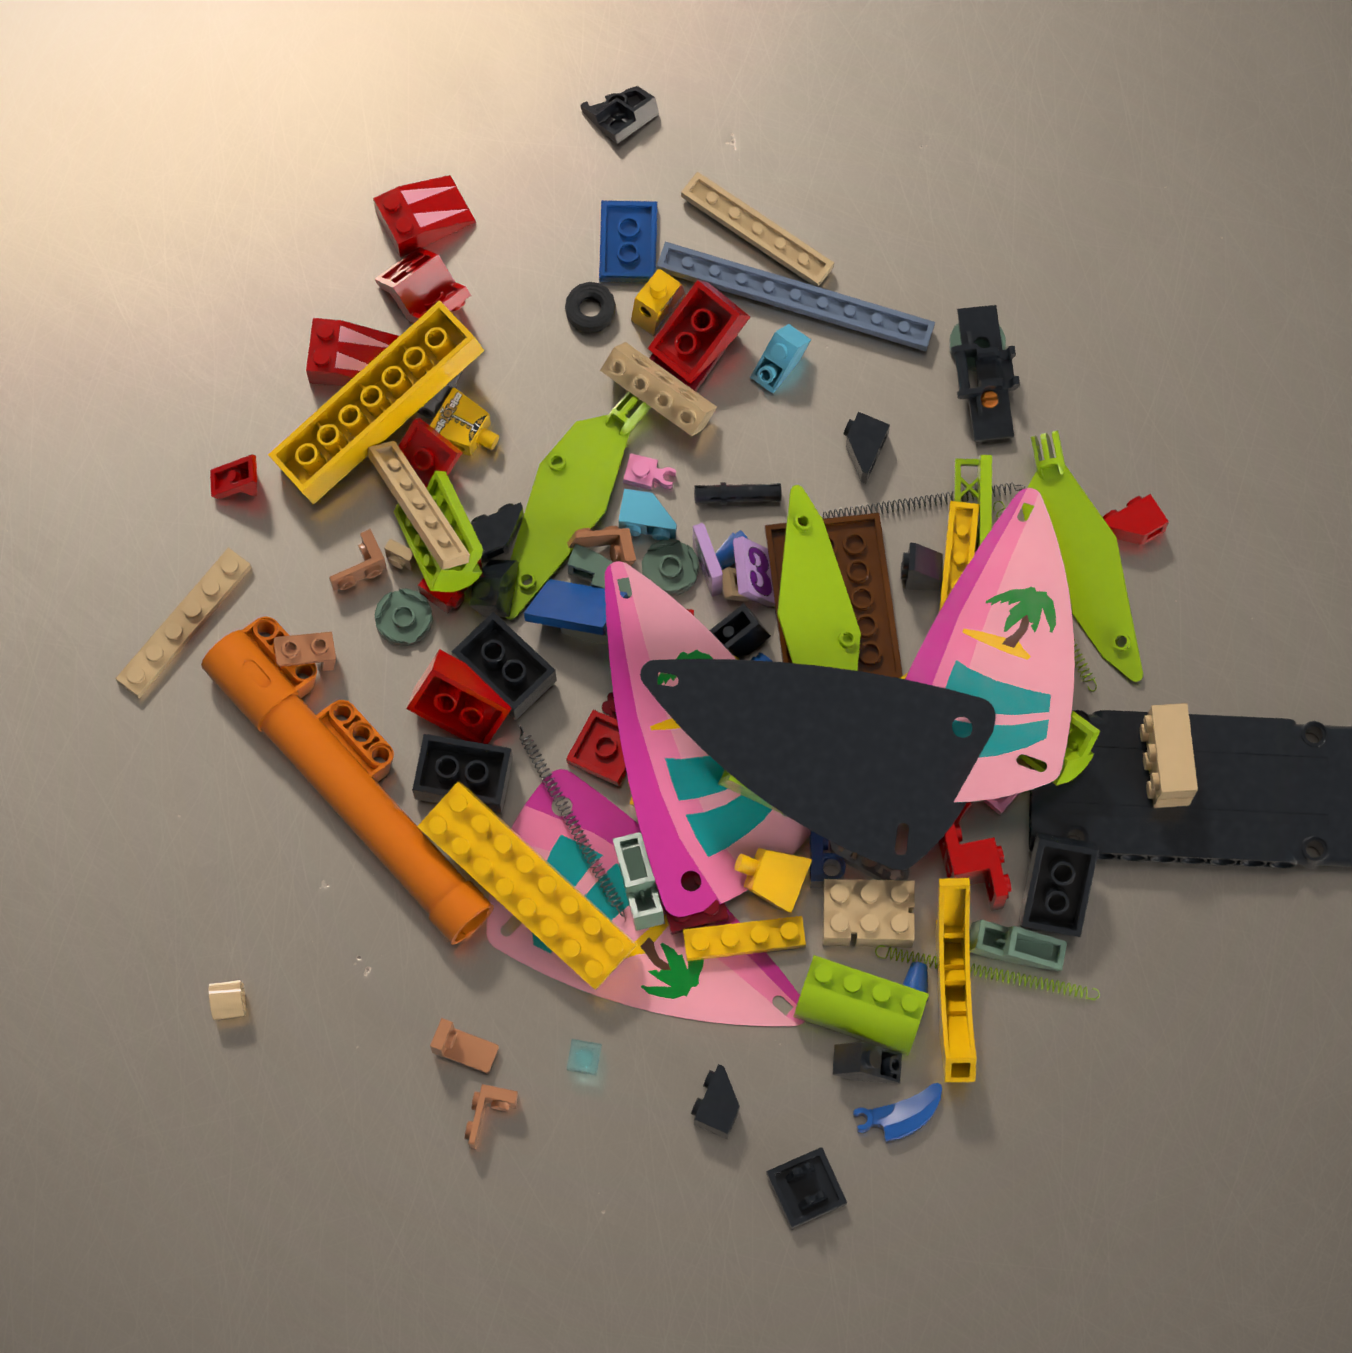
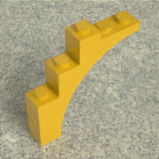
(954, 982)

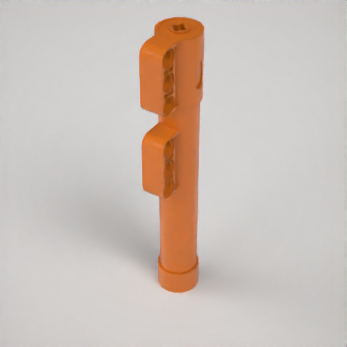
(342, 770)

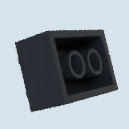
(506, 664)
(475, 765)
(1058, 884)

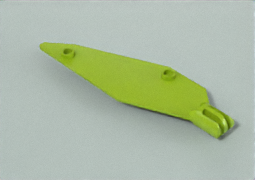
(570, 494)
(1089, 559)
(812, 593)

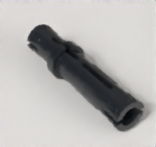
(737, 493)

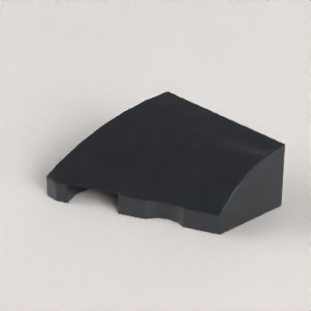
(622, 112)

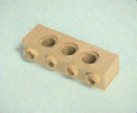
(658, 388)

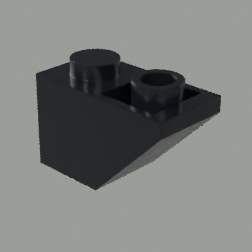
(498, 530)
(921, 568)
(867, 1062)
(719, 1106)

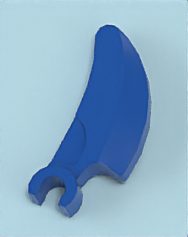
(904, 1116)

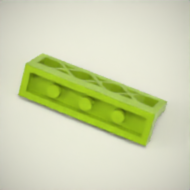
(983, 493)

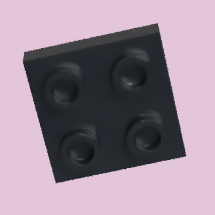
(806, 1187)

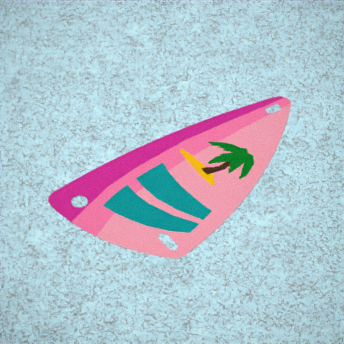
(1011, 643)
(674, 783)
(656, 970)

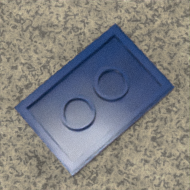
(628, 241)
(570, 607)

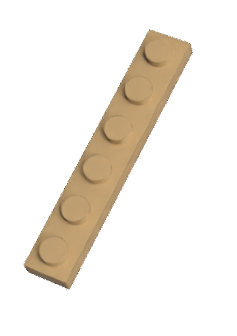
(757, 229)
(418, 505)
(183, 623)

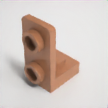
(619, 539)
(370, 568)
(306, 650)
(463, 1047)
(500, 1100)

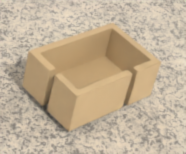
(1169, 755)
(872, 909)

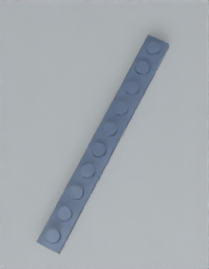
(796, 296)

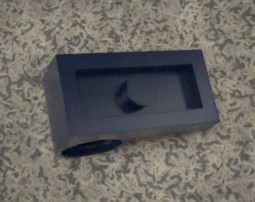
(821, 859)

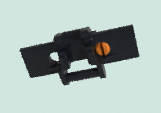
(994, 370)

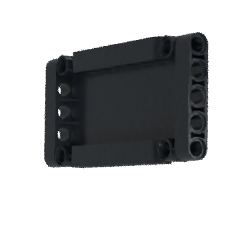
(1255, 805)

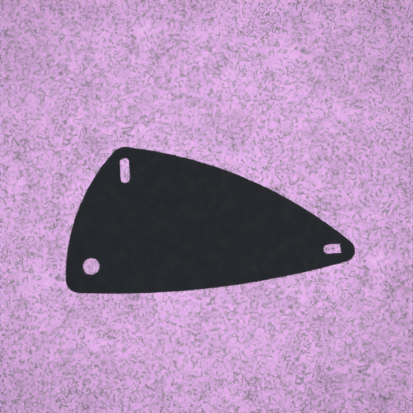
(833, 745)

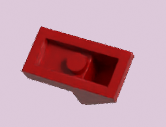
(235, 478)

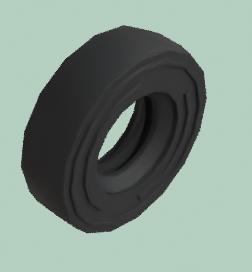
(587, 323)

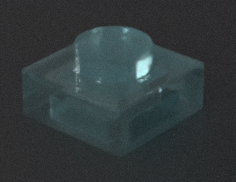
(584, 1057)

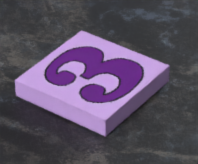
(707, 559)
(753, 571)

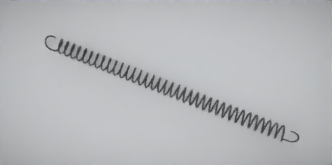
(908, 502)
(571, 824)

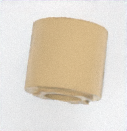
(227, 1000)

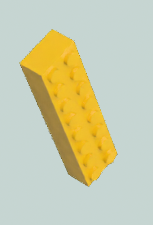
(376, 402)
(527, 885)

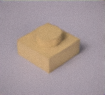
(399, 555)
(730, 585)

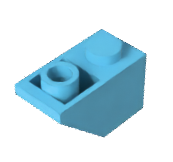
(780, 357)
(646, 516)

